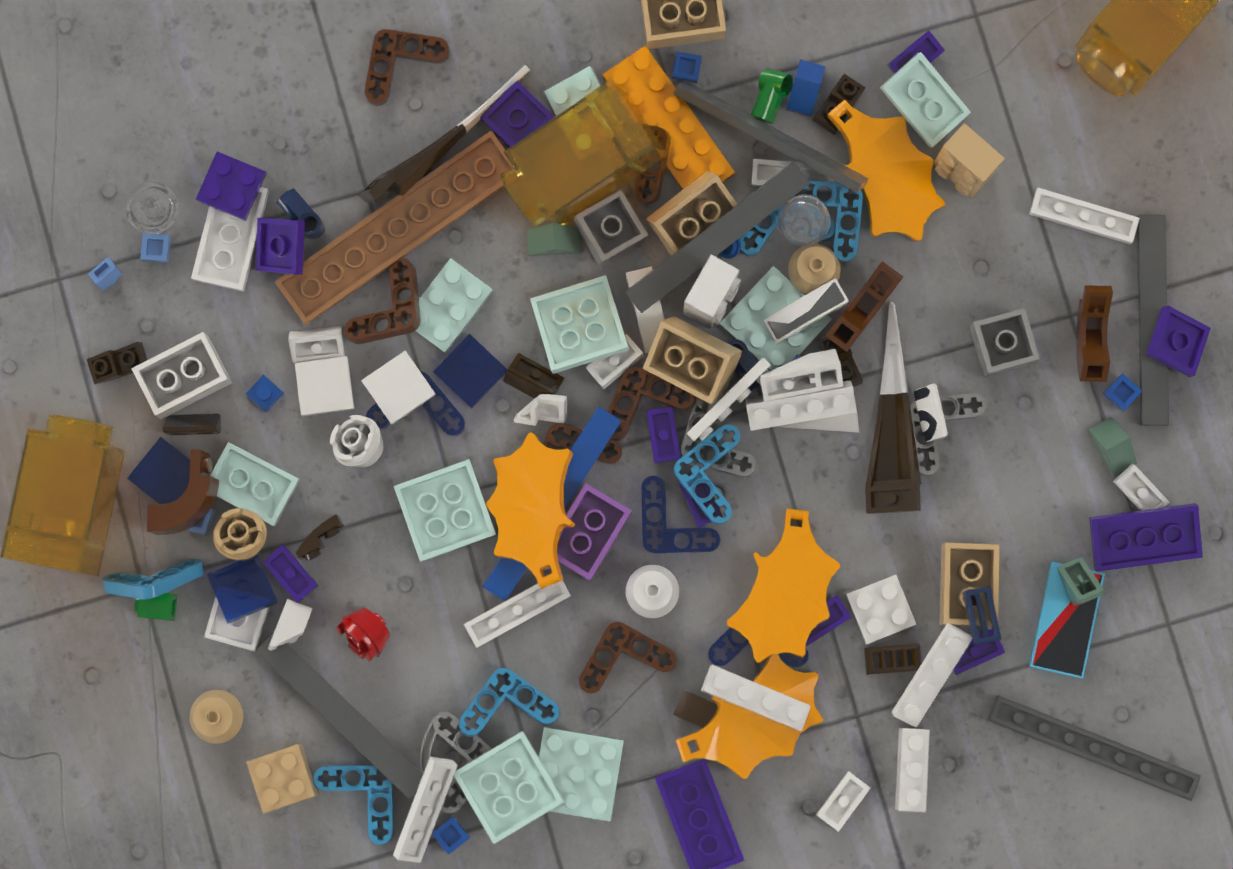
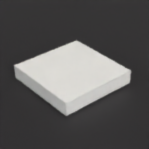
(324, 386)
(398, 387)
(240, 633)

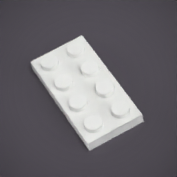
(228, 246)

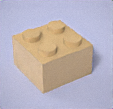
(282, 778)

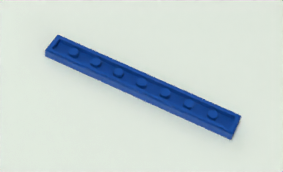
(585, 453)

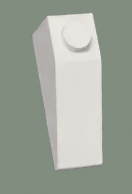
(649, 320)
(802, 376)

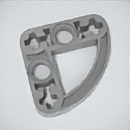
(427, 747)

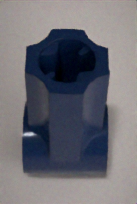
(297, 209)
(745, 363)

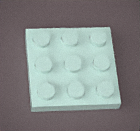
(762, 301)
(579, 324)
(445, 510)
(583, 771)
(508, 787)

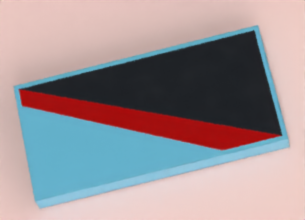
(1063, 629)

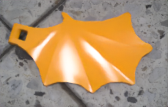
(899, 175)
(531, 507)
(787, 593)
(745, 738)

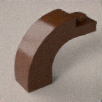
(864, 306)
(1091, 333)
(192, 505)

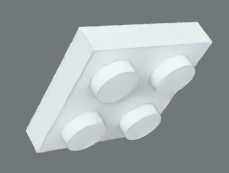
(880, 609)

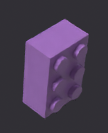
(596, 528)

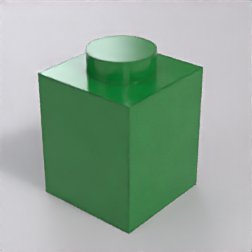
(160, 607)

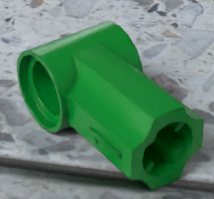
(773, 87)

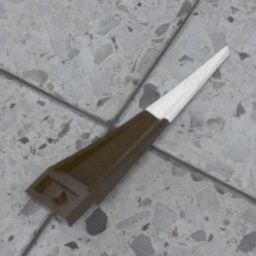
(410, 171)
(893, 468)

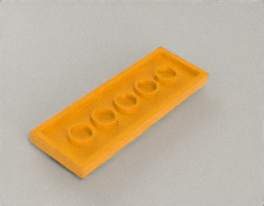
(691, 147)

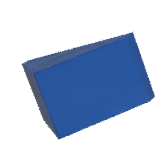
(805, 87)

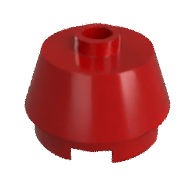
(365, 633)

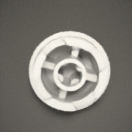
(357, 442)
(652, 591)

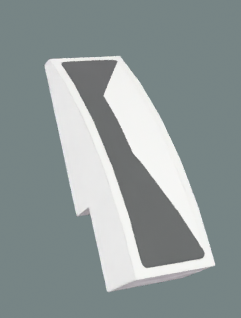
(806, 311)

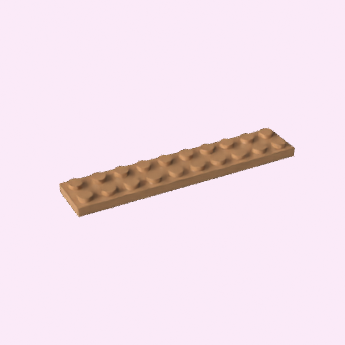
(396, 229)

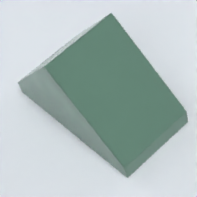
(553, 240)
(1113, 445)
(1079, 581)

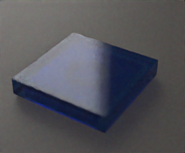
(470, 371)
(162, 473)
(242, 589)

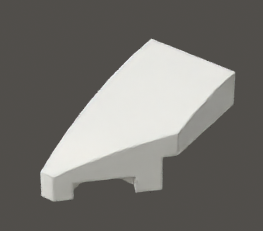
(545, 408)
(290, 624)

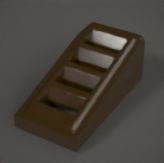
(869, 660)

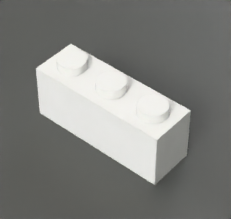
(912, 770)

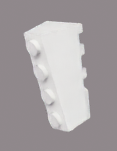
(819, 410)

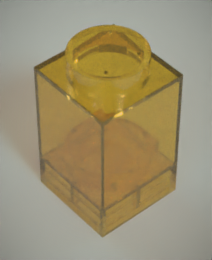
(1136, 39)
(580, 156)
(64, 496)

